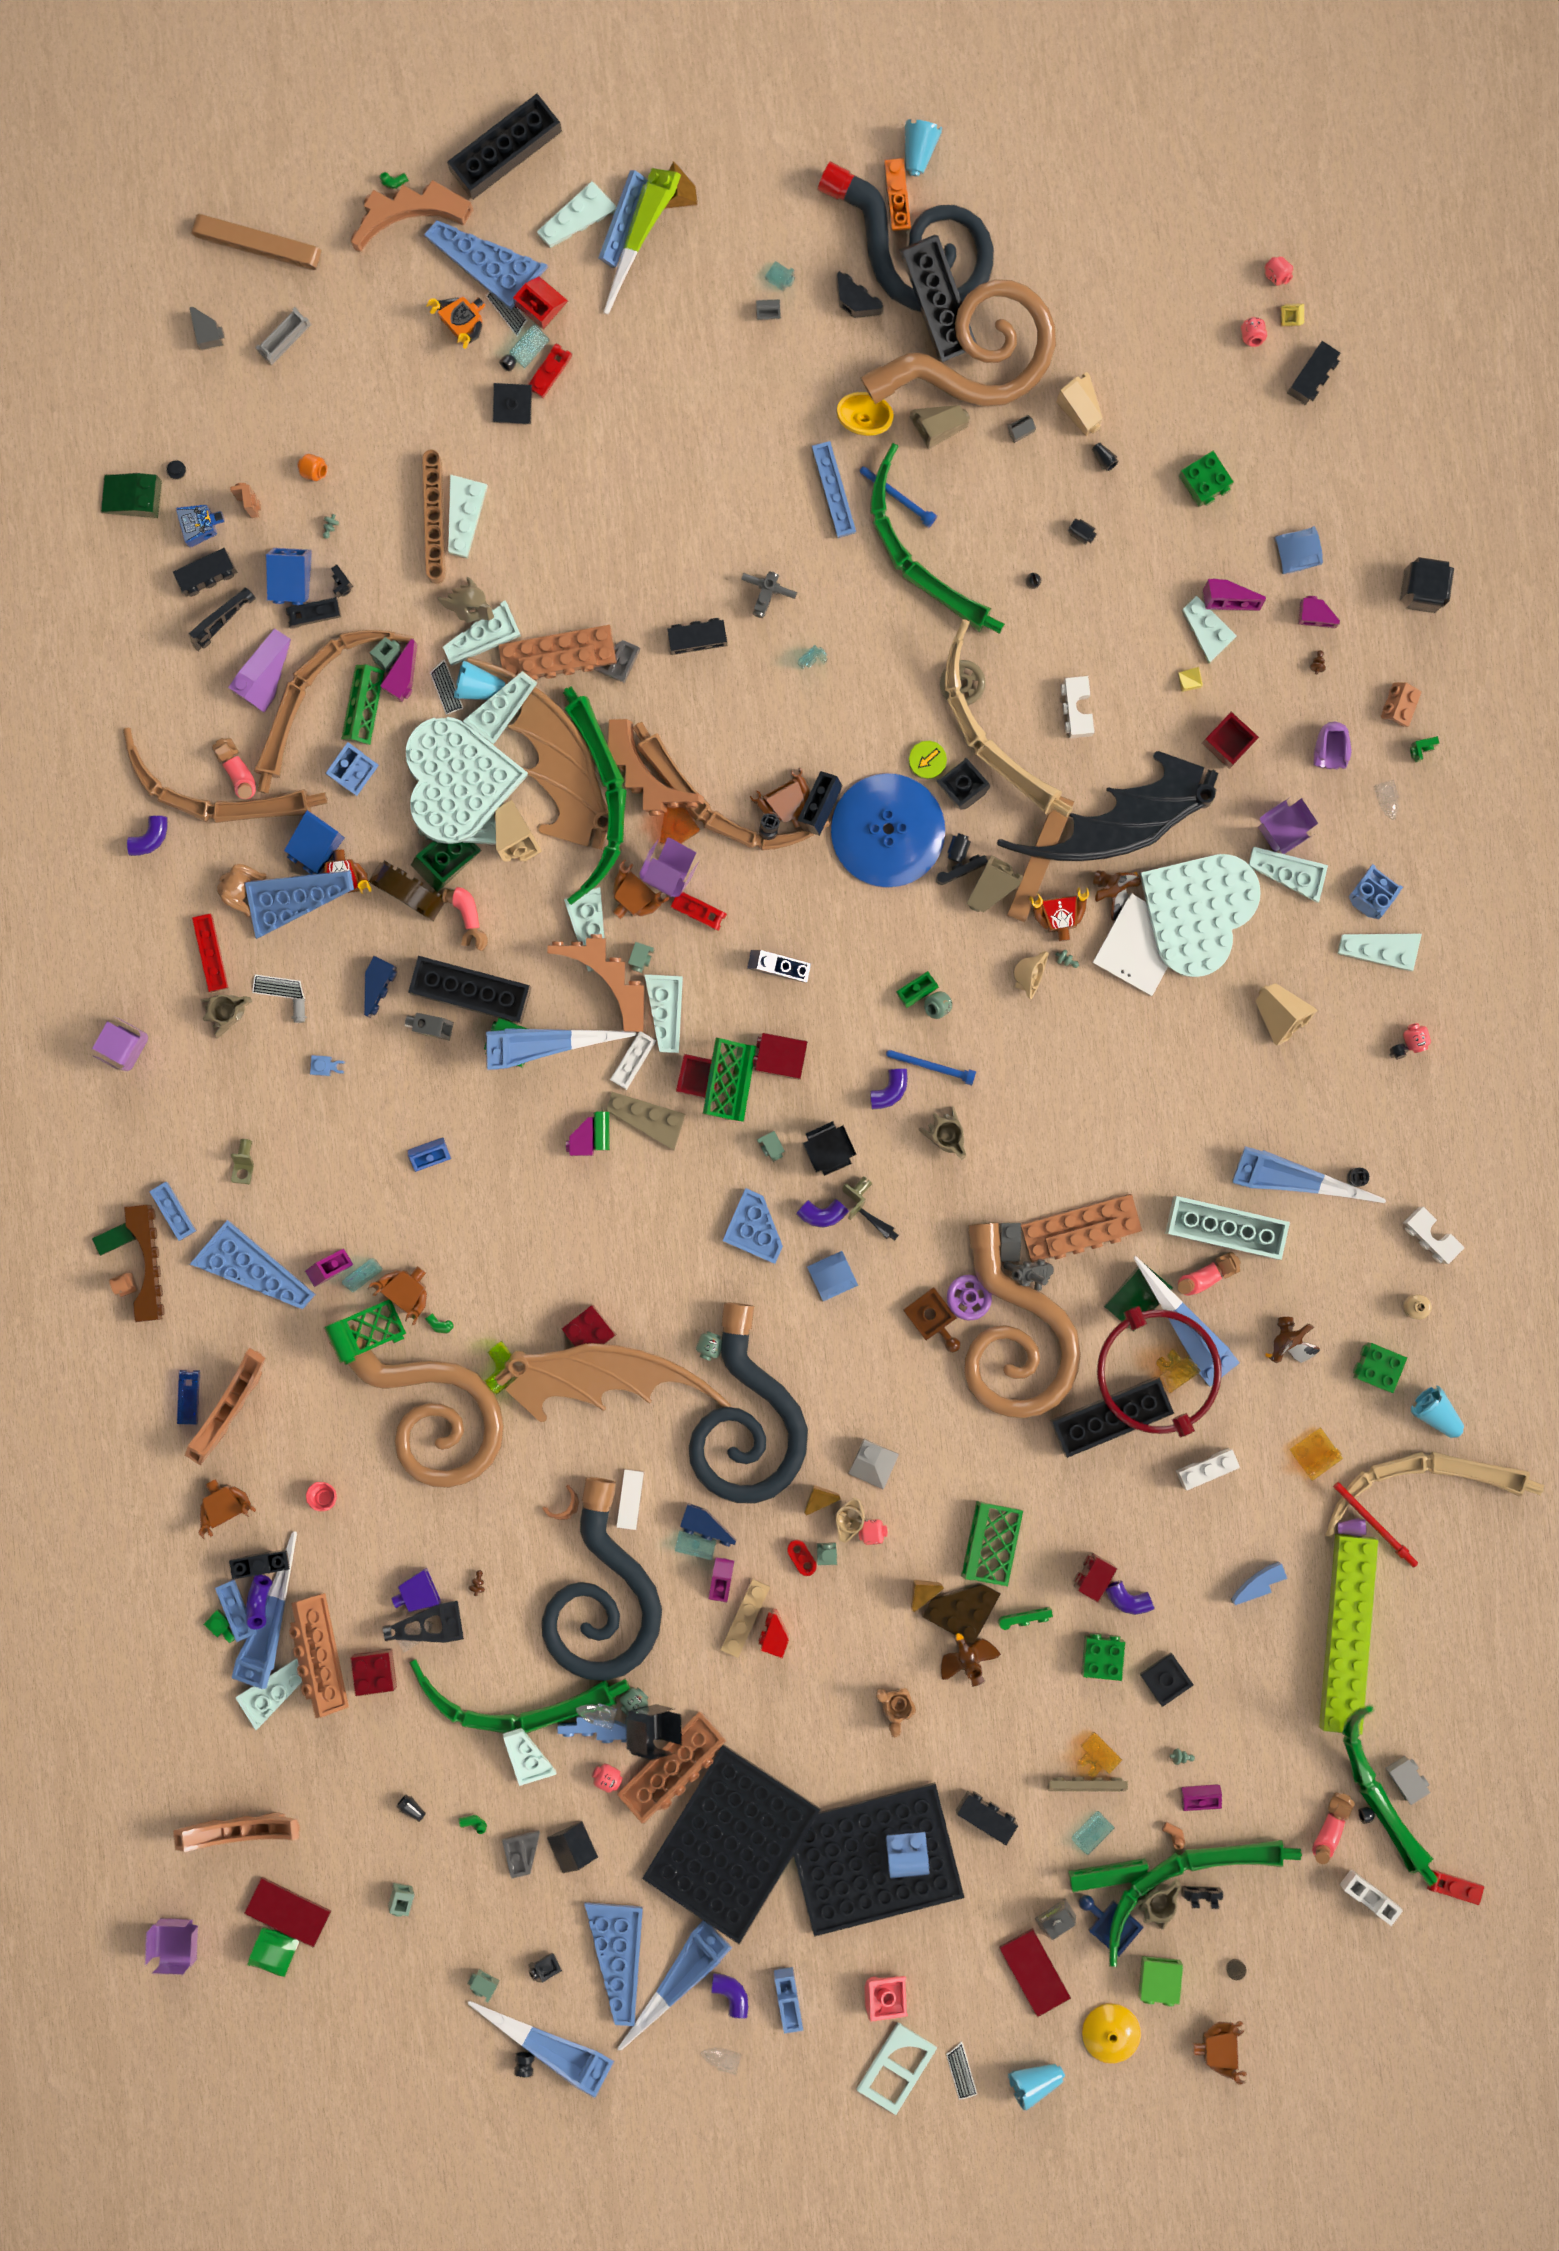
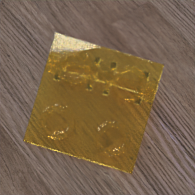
(1316, 1454)

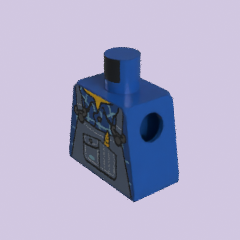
(198, 523)

